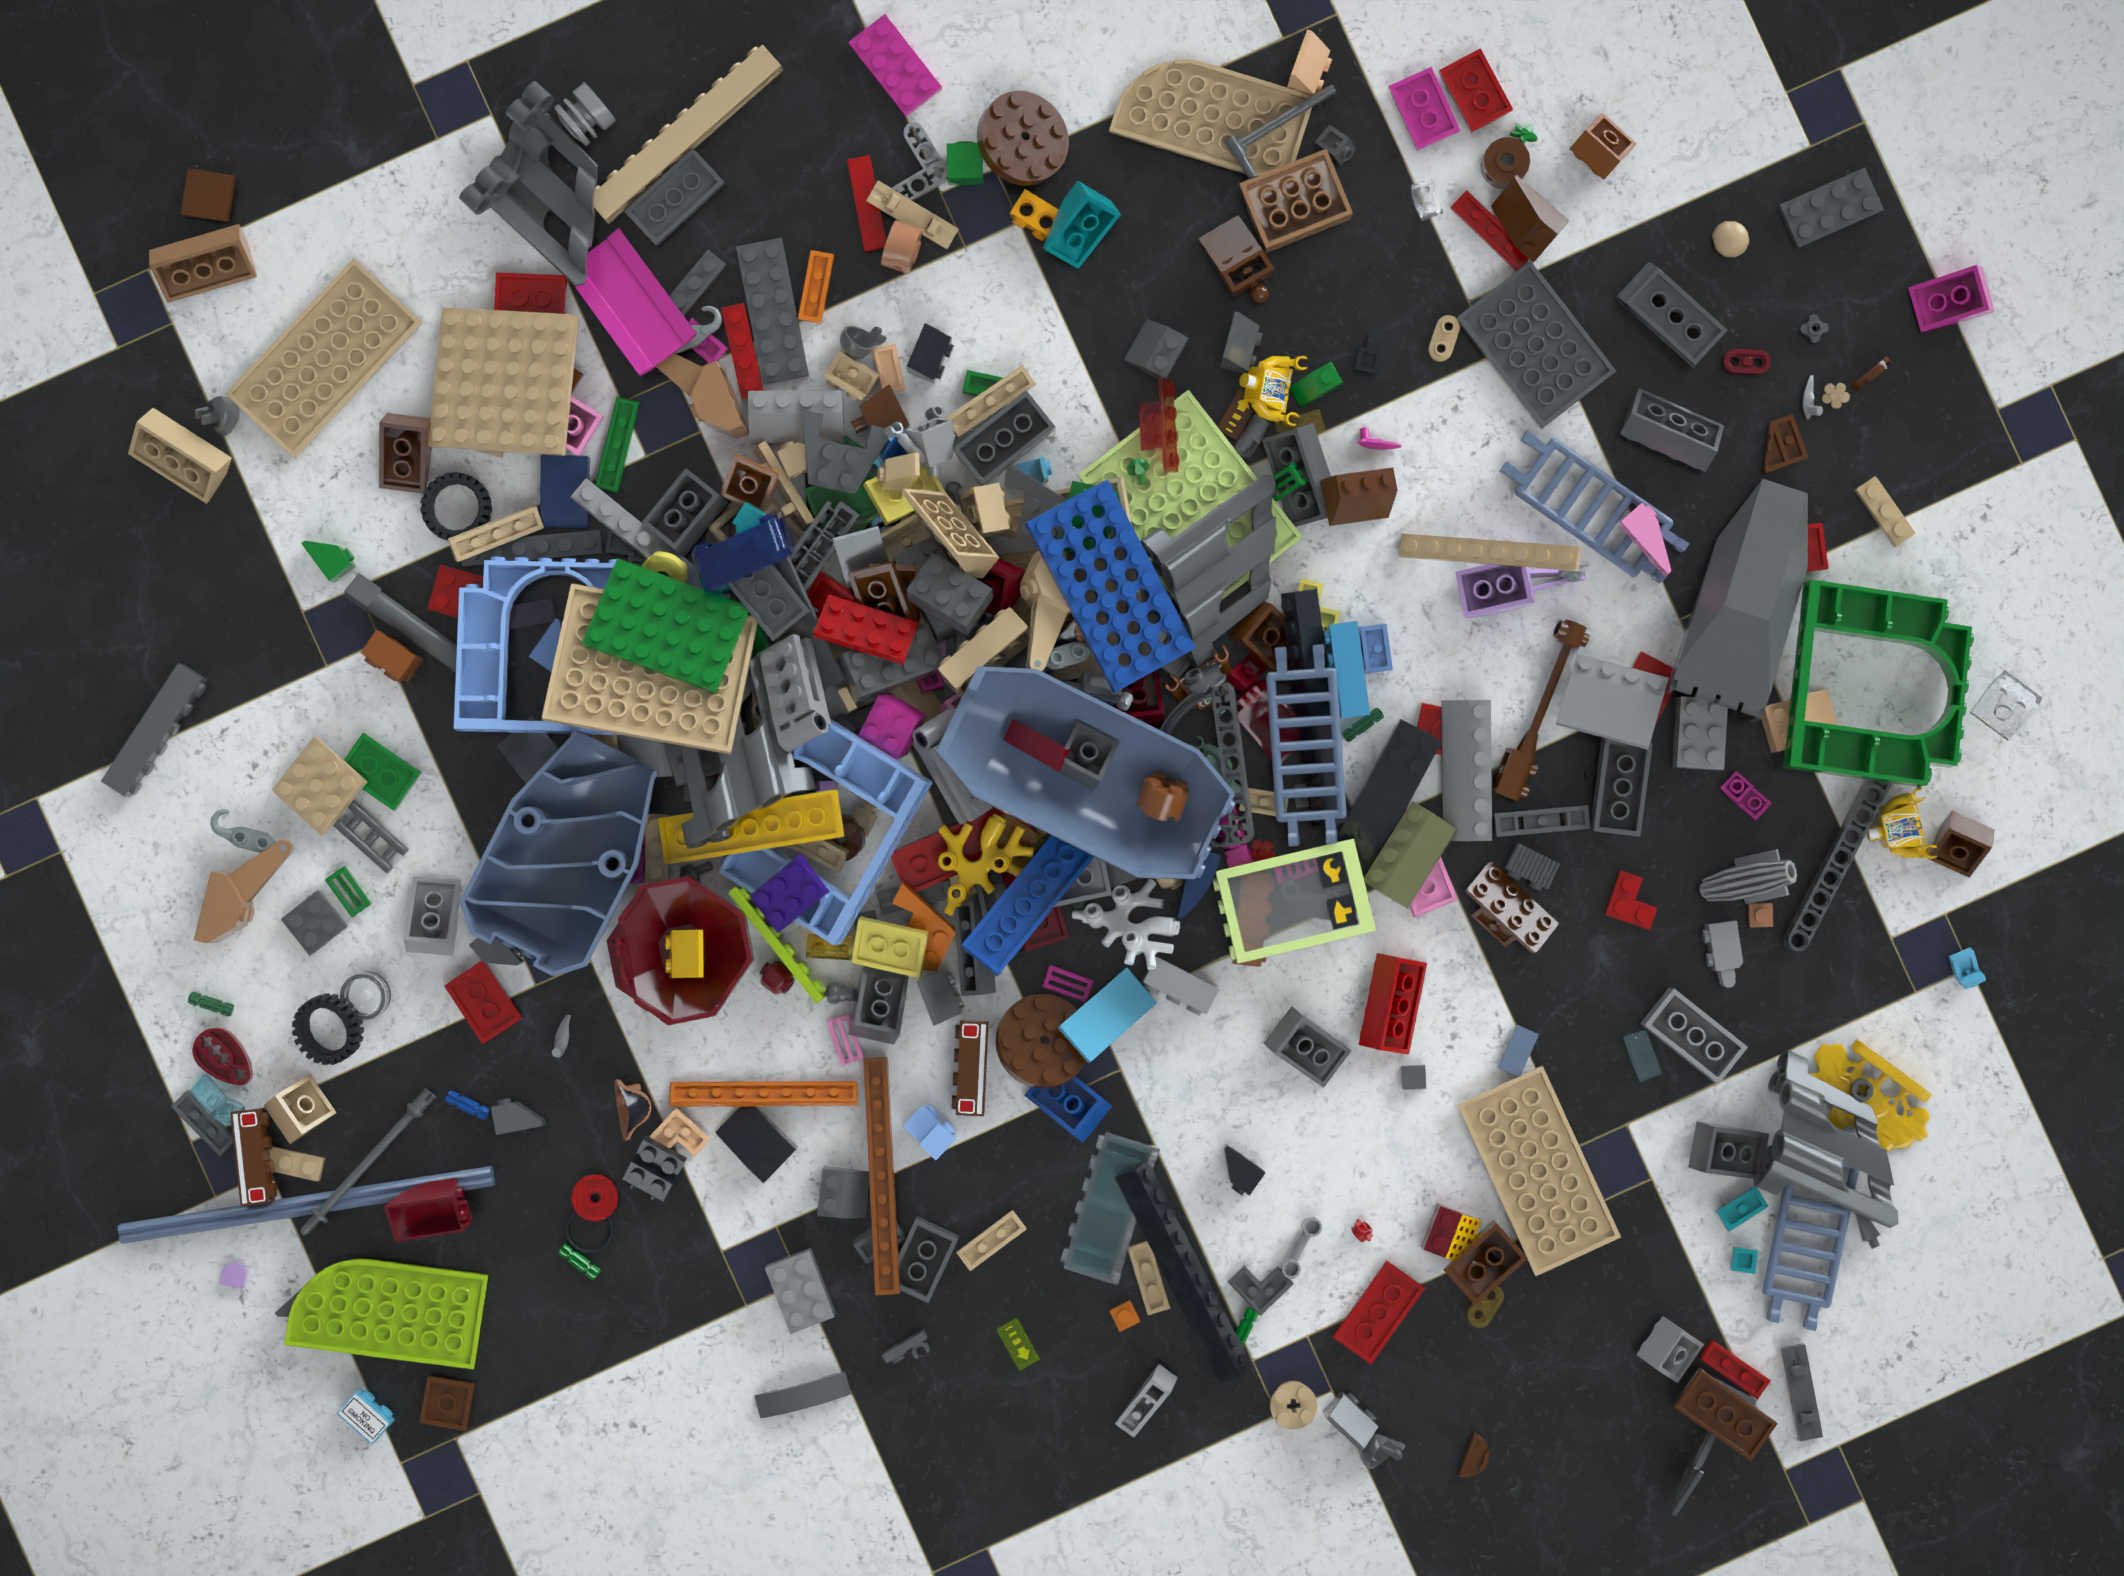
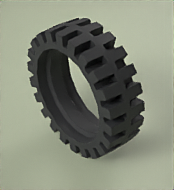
(441, 483)
(307, 1040)

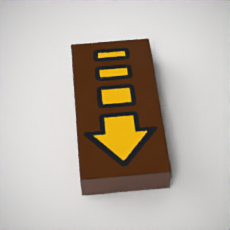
(1236, 416)

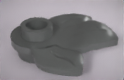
(1201, 680)

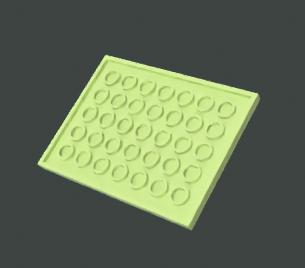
(1206, 478)

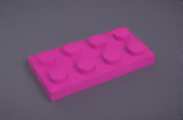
(895, 65)

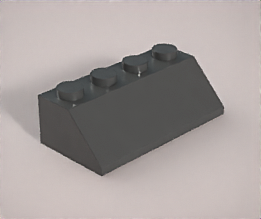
(1672, 430)
(1304, 448)

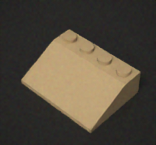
(953, 531)

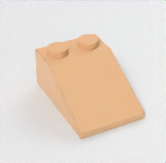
(1309, 65)
(1776, 718)

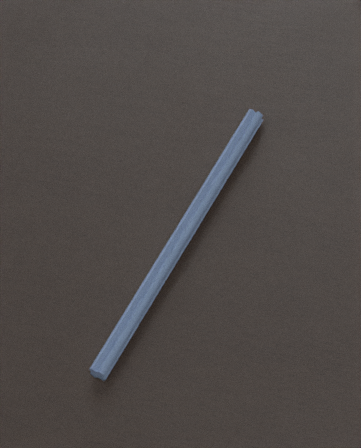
(289, 1207)

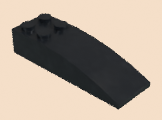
(1388, 789)

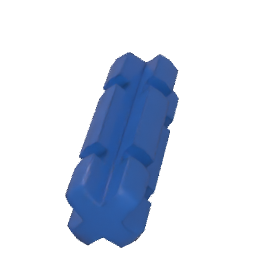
(467, 1105)

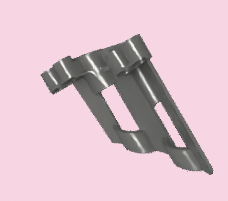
(750, 777)
(1813, 1151)

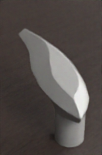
(1808, 401)
(561, 1037)

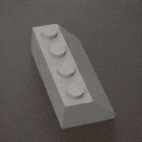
(778, 420)

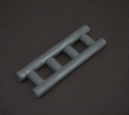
(378, 831)

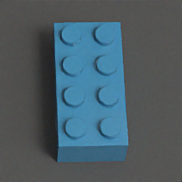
(1346, 657)

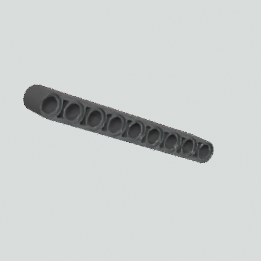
(1829, 864)

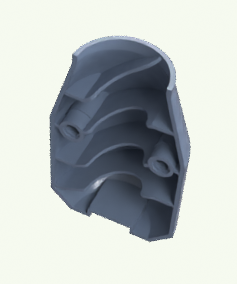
(555, 882)

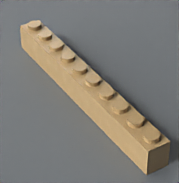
(686, 132)

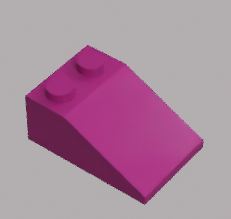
(1951, 298)

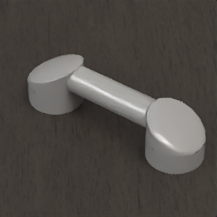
(1289, 1266)

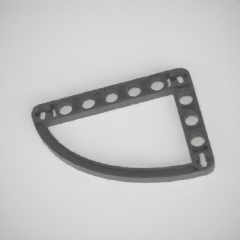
(1225, 752)

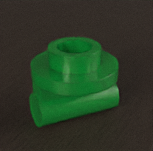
(1138, 468)

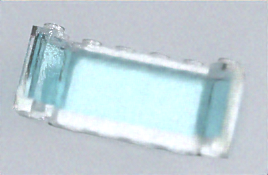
(1104, 1217)

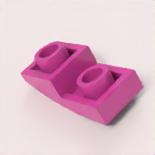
(1745, 796)

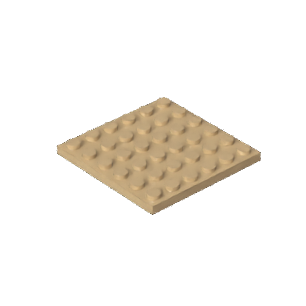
(503, 381)

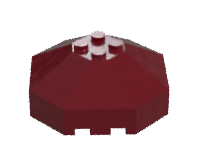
(640, 954)

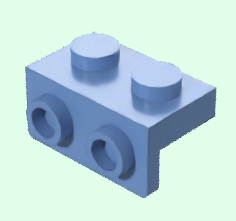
(1375, 648)

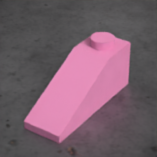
(1646, 534)

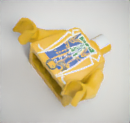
(1269, 388)
(1901, 827)

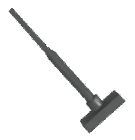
(1692, 1476)

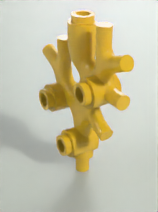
(977, 872)

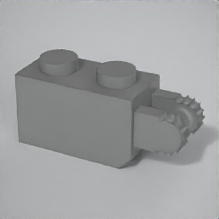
(1723, 950)

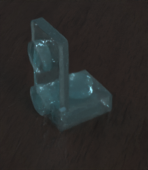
(215, 1100)

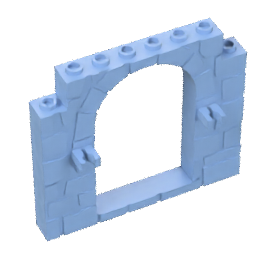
(484, 641)
(872, 777)

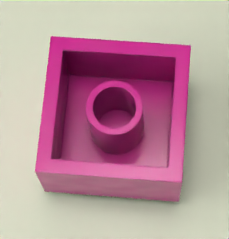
(892, 725)

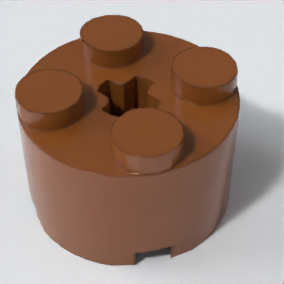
(1163, 796)

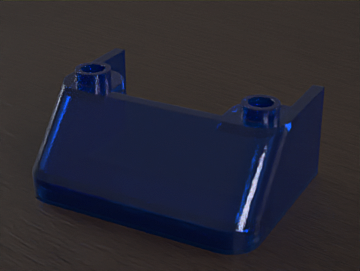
(744, 552)

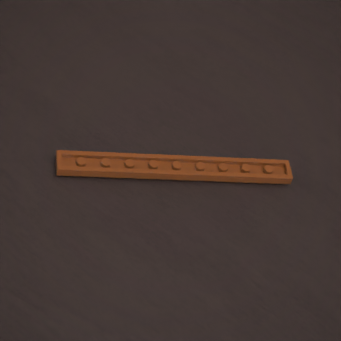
(881, 1176)

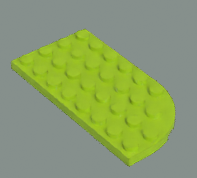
(391, 1312)

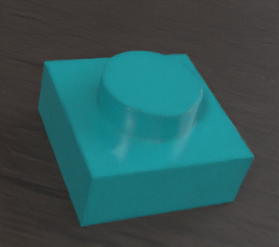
(1743, 1260)

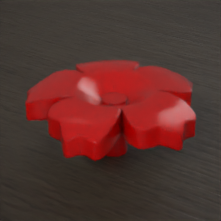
(1262, 851)

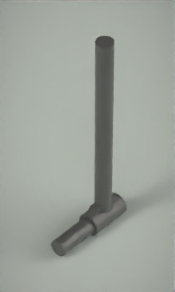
(1238, 145)

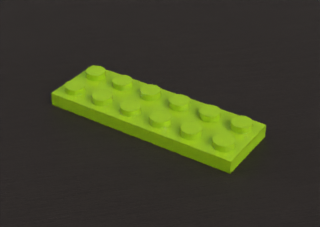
(784, 950)

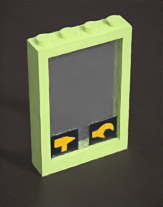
(1294, 901)

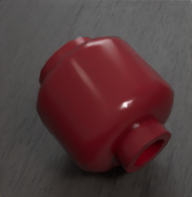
(776, 977)

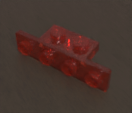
(1159, 425)

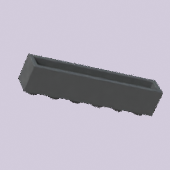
(154, 730)

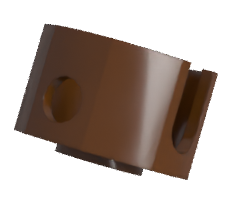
(1492, 168)

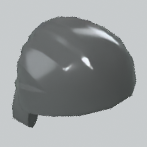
(859, 342)
(1379, 1449)

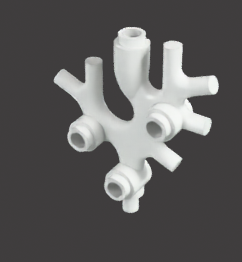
(1134, 935)

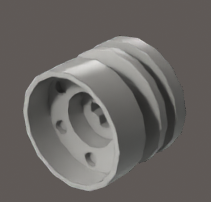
(584, 114)

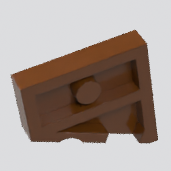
(1783, 444)

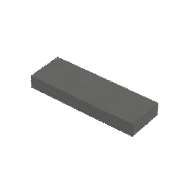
(207, 1127)

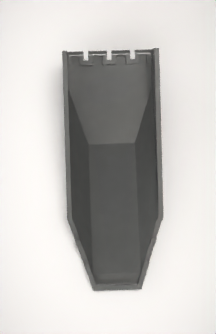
(1746, 602)

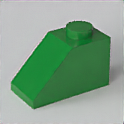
(1316, 385)
(331, 559)

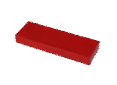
(1734, 1369)

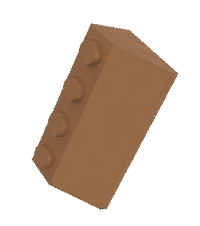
(202, 263)

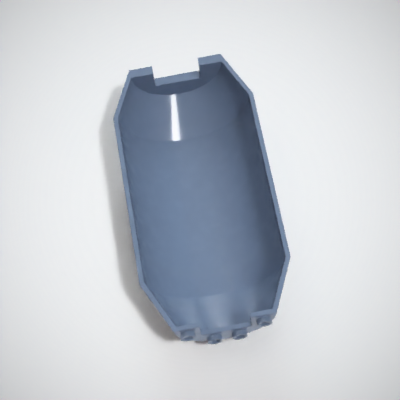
(1094, 821)

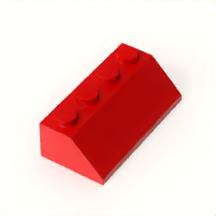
(1392, 1004)

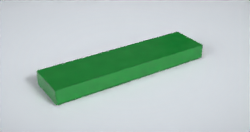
(617, 444)

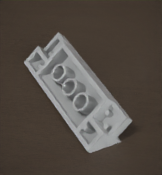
(1467, 768)

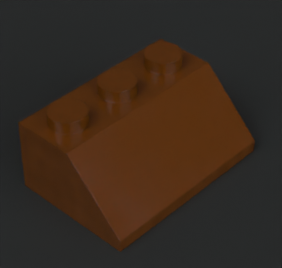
(1359, 496)

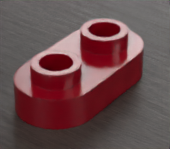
(1746, 361)

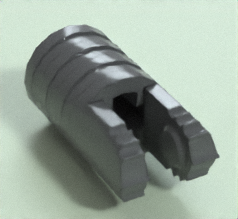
(1252, 436)

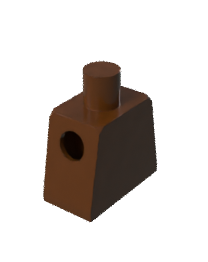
(880, 411)

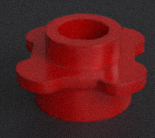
(1362, 1231)

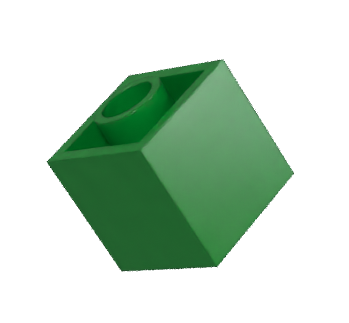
(964, 163)

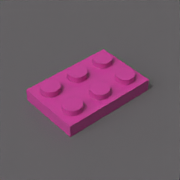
(1424, 109)

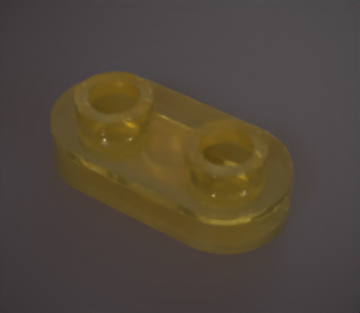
(1488, 1308)

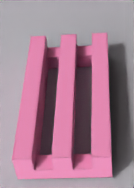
(843, 1061)

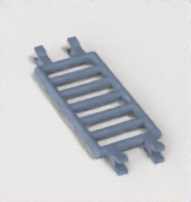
(1577, 530)
(1277, 747)
(1814, 1303)

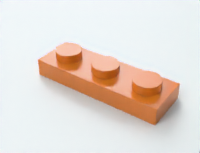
(816, 287)

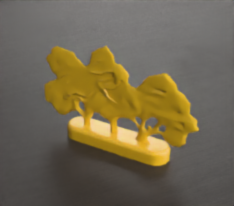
(1892, 1129)

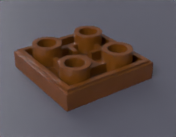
(208, 195)

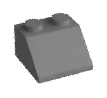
(1670, 1349)

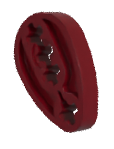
(211, 1063)

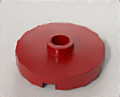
(586, 1188)

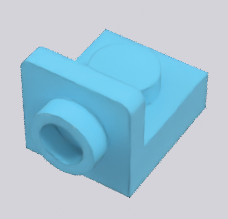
(1037, 469)

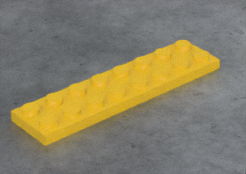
(782, 824)

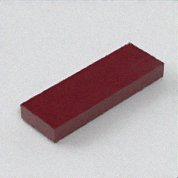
(1036, 745)

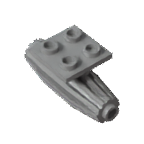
(1753, 879)

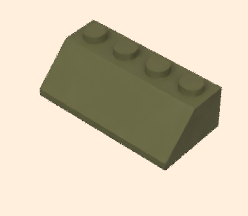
(1409, 855)

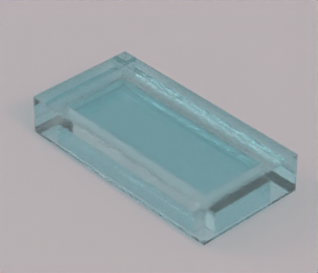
(1642, 1055)

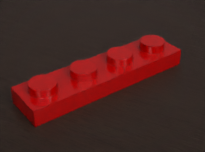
(742, 349)

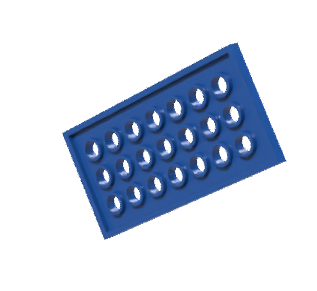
(1094, 580)

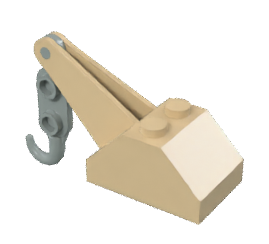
(1046, 620)

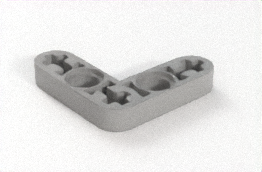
(927, 165)

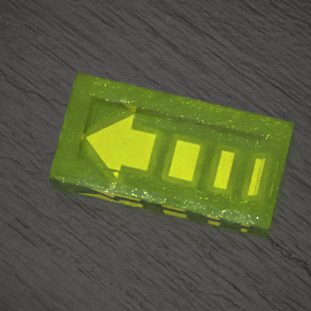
(1018, 1344)

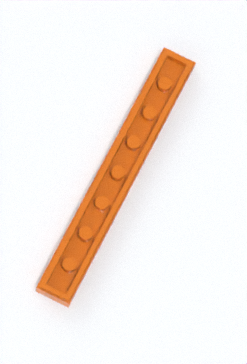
(763, 1093)

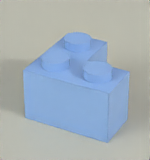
(930, 1131)

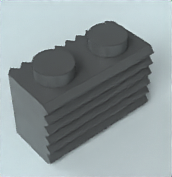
(1531, 866)

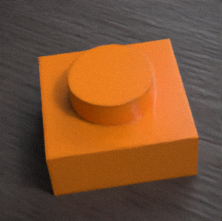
(1124, 1315)

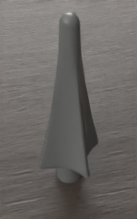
(1868, 1231)

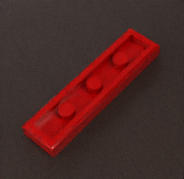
(868, 215)
(1488, 229)

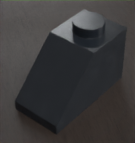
(1241, 1171)

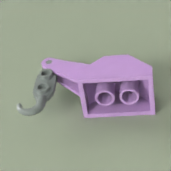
(1503, 589)

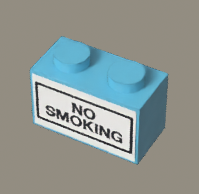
(366, 1415)

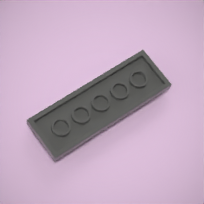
(772, 311)

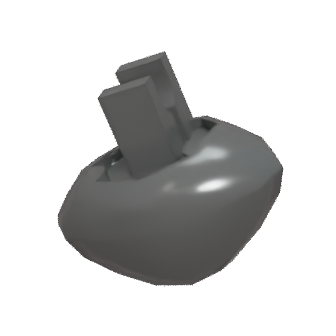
(220, 413)

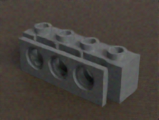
(823, 547)

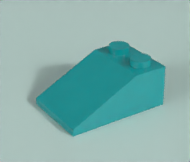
(1080, 224)

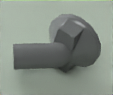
(690, 870)

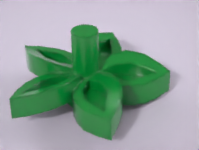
(1525, 134)

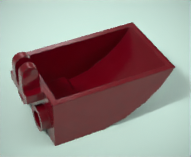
(1254, 718)
(428, 1210)

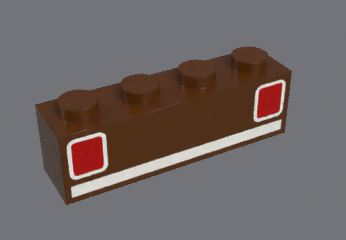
(971, 1067)
(253, 1156)

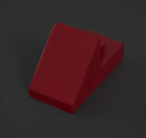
(1245, 673)

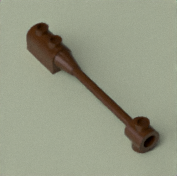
(1519, 762)

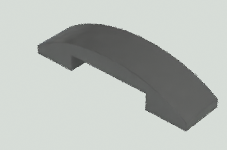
(803, 1395)

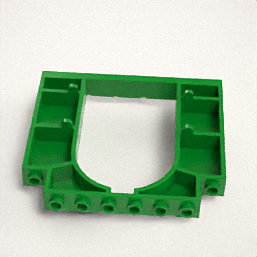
(1888, 618)

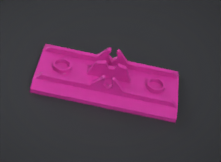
(633, 304)

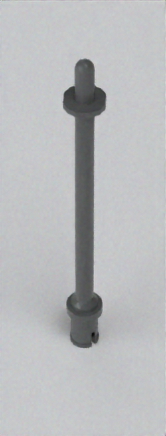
(413, 1111)

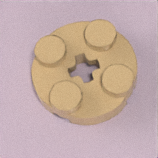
(1303, 1414)

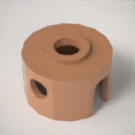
(902, 247)

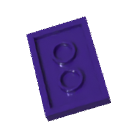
(789, 893)

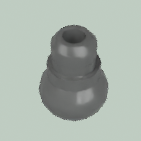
(839, 993)

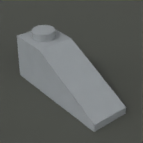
(1146, 1400)

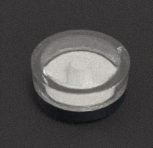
(367, 993)

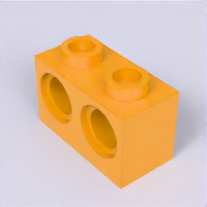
(1040, 211)

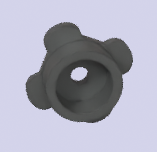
(1809, 332)

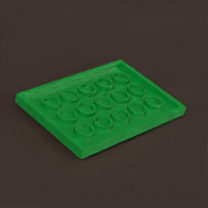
(666, 626)

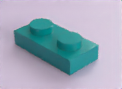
(1741, 1208)

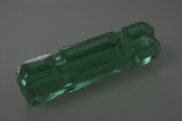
(1362, 725)
(211, 1004)

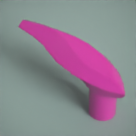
(1376, 444)

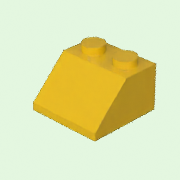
(684, 953)

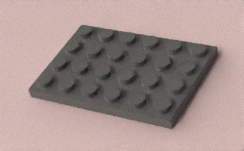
(1535, 344)

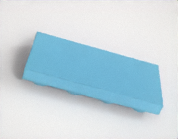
(1107, 1015)

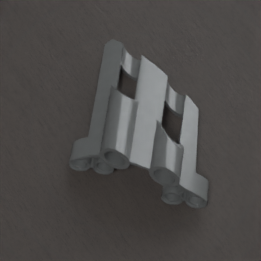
(524, 188)
(1201, 565)

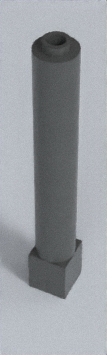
(372, 599)

